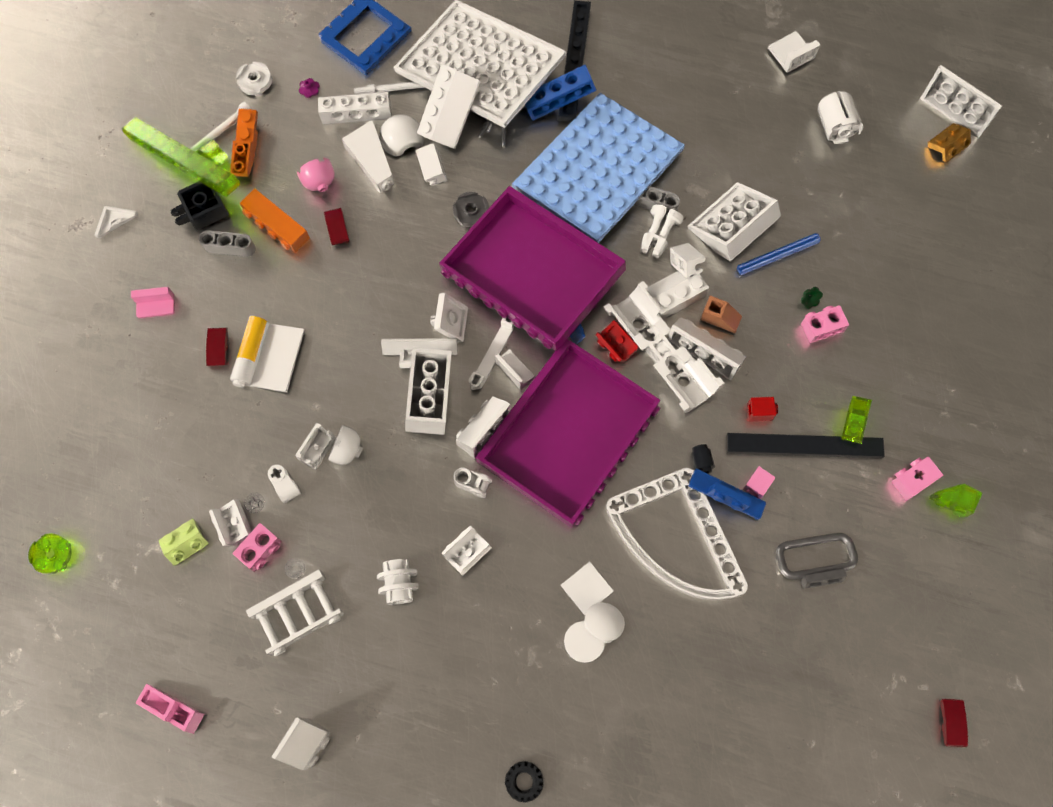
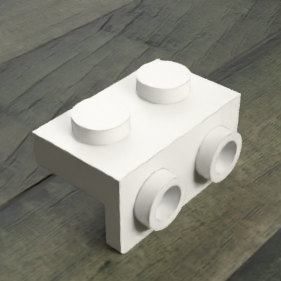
(231, 523)
(466, 550)

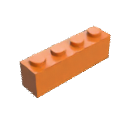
(274, 220)

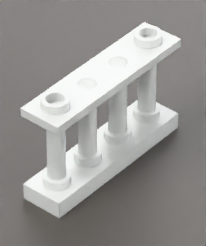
(278, 602)

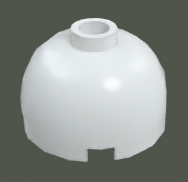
(346, 446)

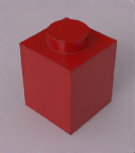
(762, 409)

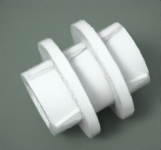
(397, 581)

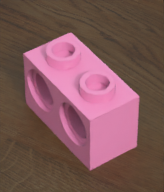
(826, 326)
(253, 543)

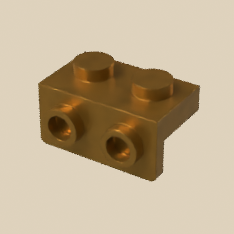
(951, 141)

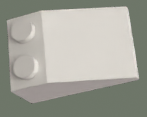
(302, 744)

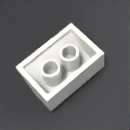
(677, 292)
(482, 426)

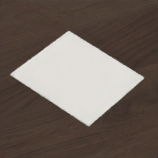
(587, 587)

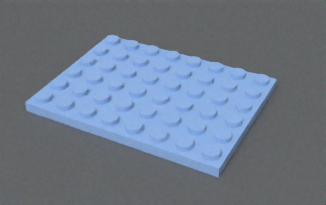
(598, 167)

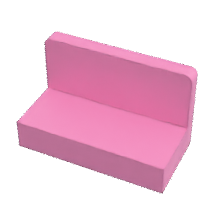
(153, 302)

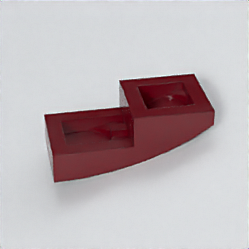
(336, 226)
(216, 346)
(955, 723)

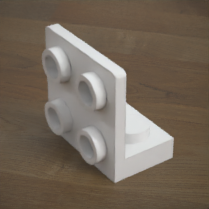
(793, 51)

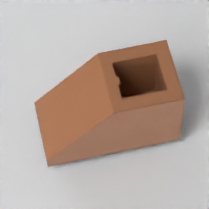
(721, 314)

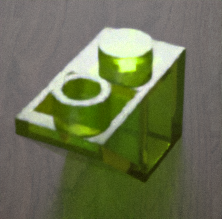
(856, 419)
(960, 499)

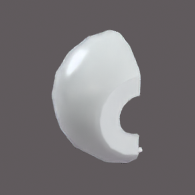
(400, 134)

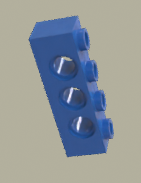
(560, 92)

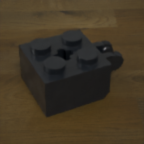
(200, 205)

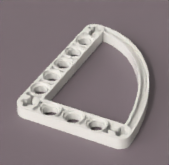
(703, 523)

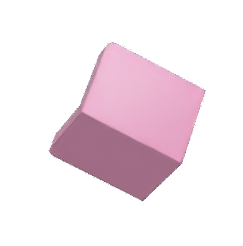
(759, 483)

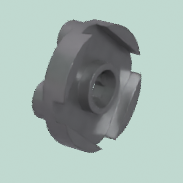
(464, 201)

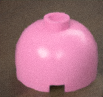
(317, 175)

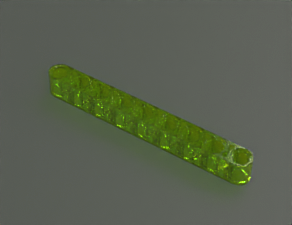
(181, 157)

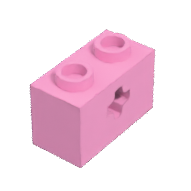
(926, 472)

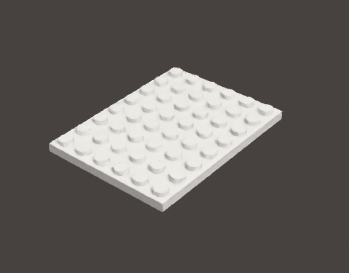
(481, 46)

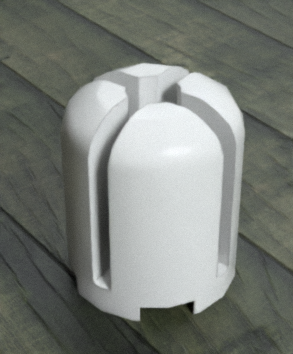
(839, 117)

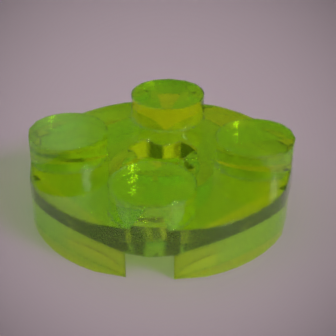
(60, 559)

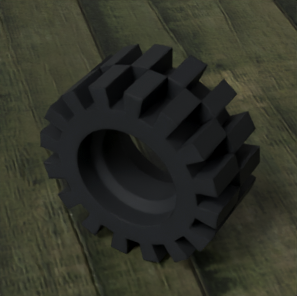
(514, 791)

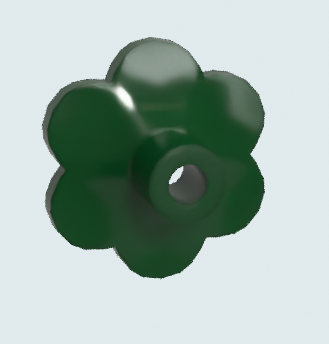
(811, 297)

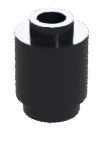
(703, 458)

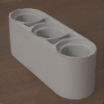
(662, 198)
(219, 240)

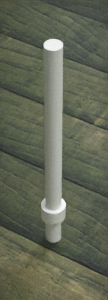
(386, 88)

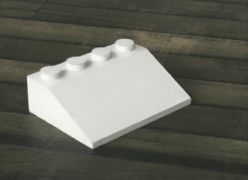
(960, 101)
(735, 220)

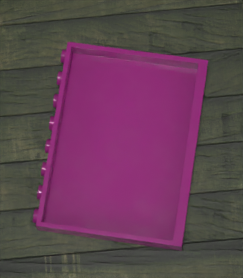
(532, 268)
(568, 432)

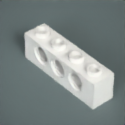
(354, 108)

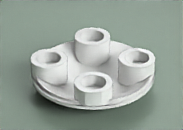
(604, 622)

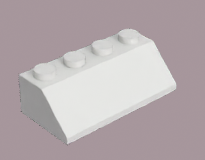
(448, 106)
(701, 344)

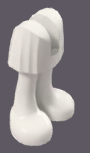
(652, 238)

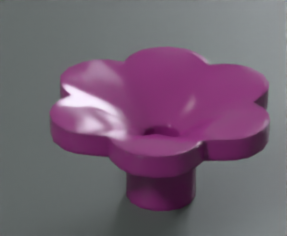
(308, 88)

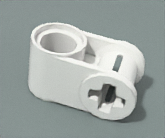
(473, 483)
(285, 485)

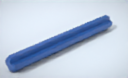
(778, 254)

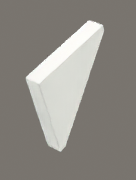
(112, 219)

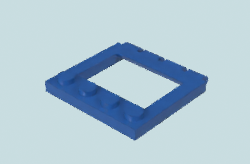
(379, 48)

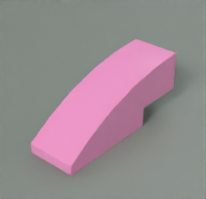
(170, 709)

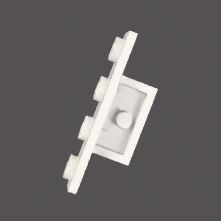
(404, 347)

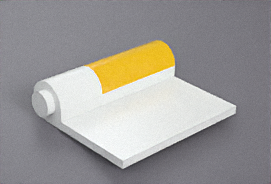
(267, 355)

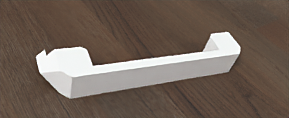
(480, 376)

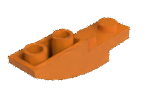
(245, 144)

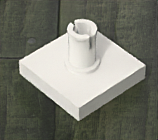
(450, 317)

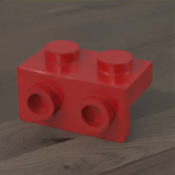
(617, 342)

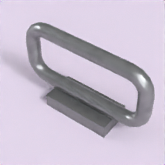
(821, 575)

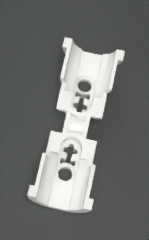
(644, 308)

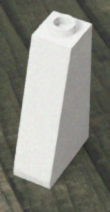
(369, 155)

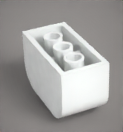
(428, 391)

